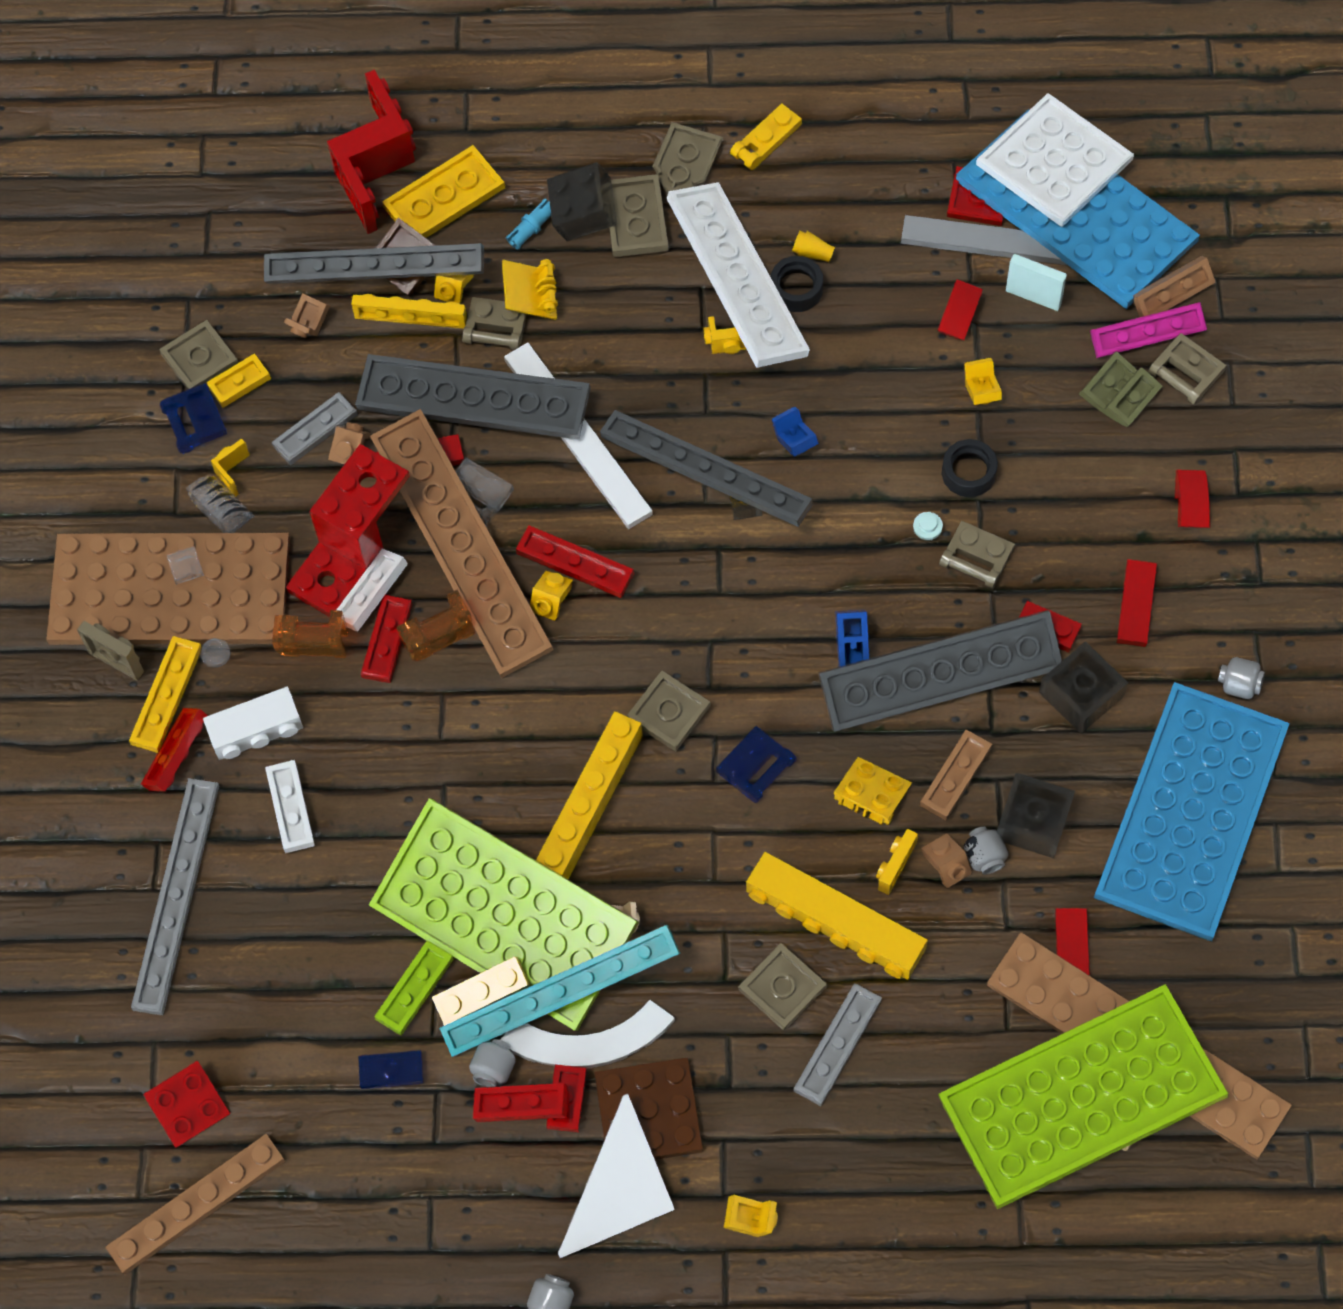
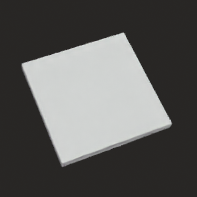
(1054, 159)

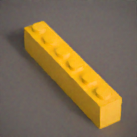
(591, 794)
(836, 916)

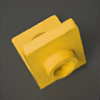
(226, 460)

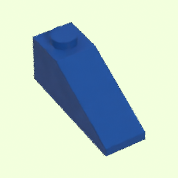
(851, 636)

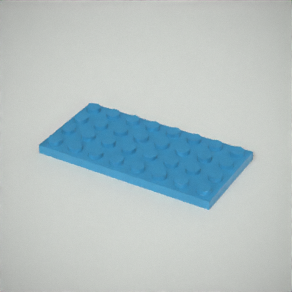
(1114, 241)
(1192, 811)

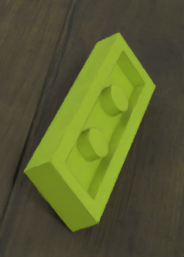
(414, 988)

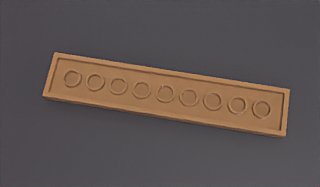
(463, 545)
(1069, 997)

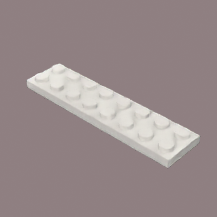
(738, 275)

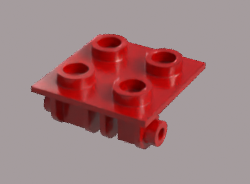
(186, 1104)

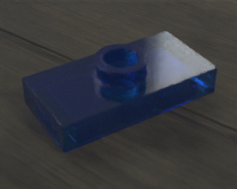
(391, 1069)

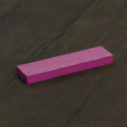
(1148, 330)

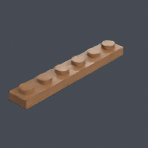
(195, 1204)

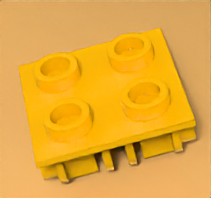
(530, 288)
(872, 790)

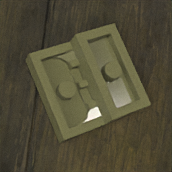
(1120, 390)

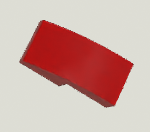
(959, 310)
(1193, 498)

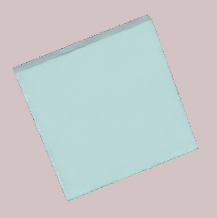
(1036, 282)

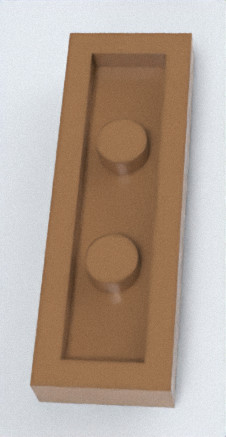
(1174, 287)
(955, 775)

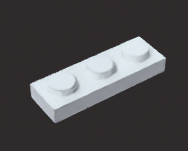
(371, 588)
(290, 806)

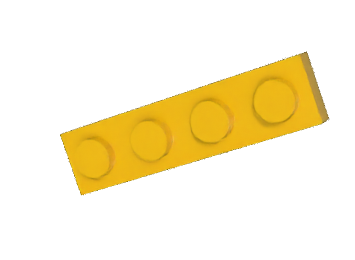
(409, 311)
(165, 694)

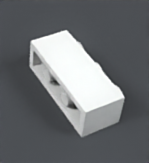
(253, 723)

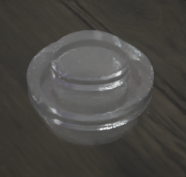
(215, 652)

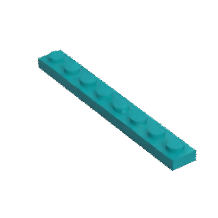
(560, 990)

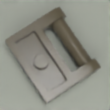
(493, 316)
(1193, 362)
(980, 547)

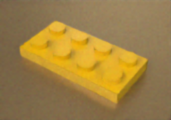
(445, 193)

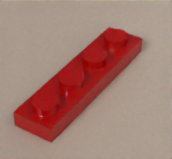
(575, 561)

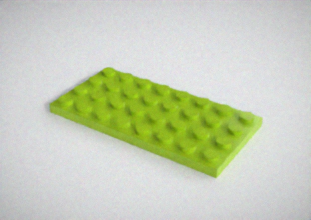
(496, 904)
(1082, 1096)

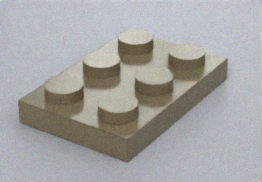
(638, 217)

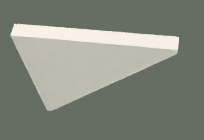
(621, 1187)

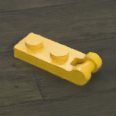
(766, 136)

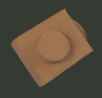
(308, 316)
(346, 441)
(947, 859)

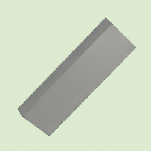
(314, 428)

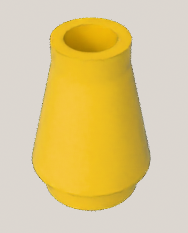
(812, 247)

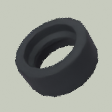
(802, 265)
(969, 448)

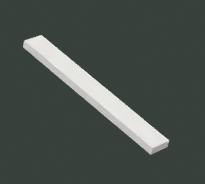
(590, 451)

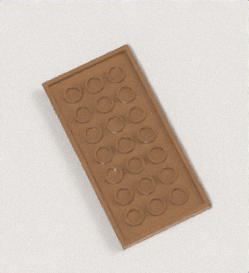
(132, 592)

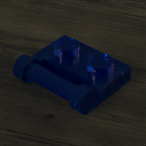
(202, 414)
(749, 758)

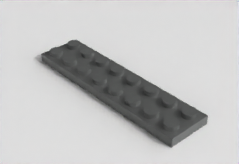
(473, 396)
(940, 670)

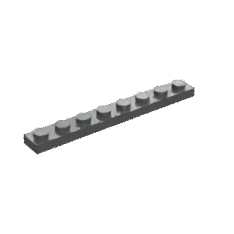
(374, 263)
(707, 468)

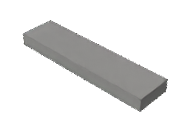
(837, 1044)

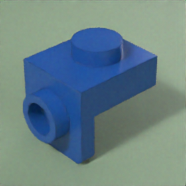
(793, 433)

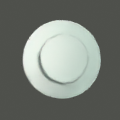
(927, 526)

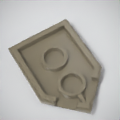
(685, 157)

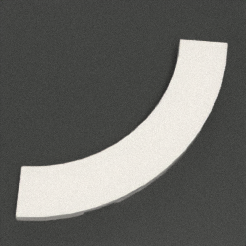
(590, 1049)

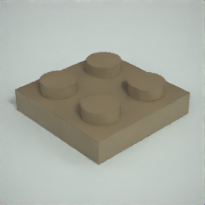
(198, 355)
(114, 652)
(669, 710)
(782, 986)

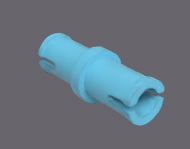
(530, 225)

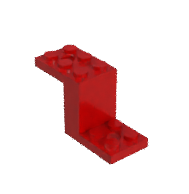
(372, 150)
(347, 529)

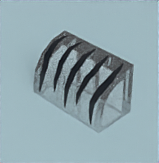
(218, 504)

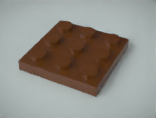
(662, 1102)

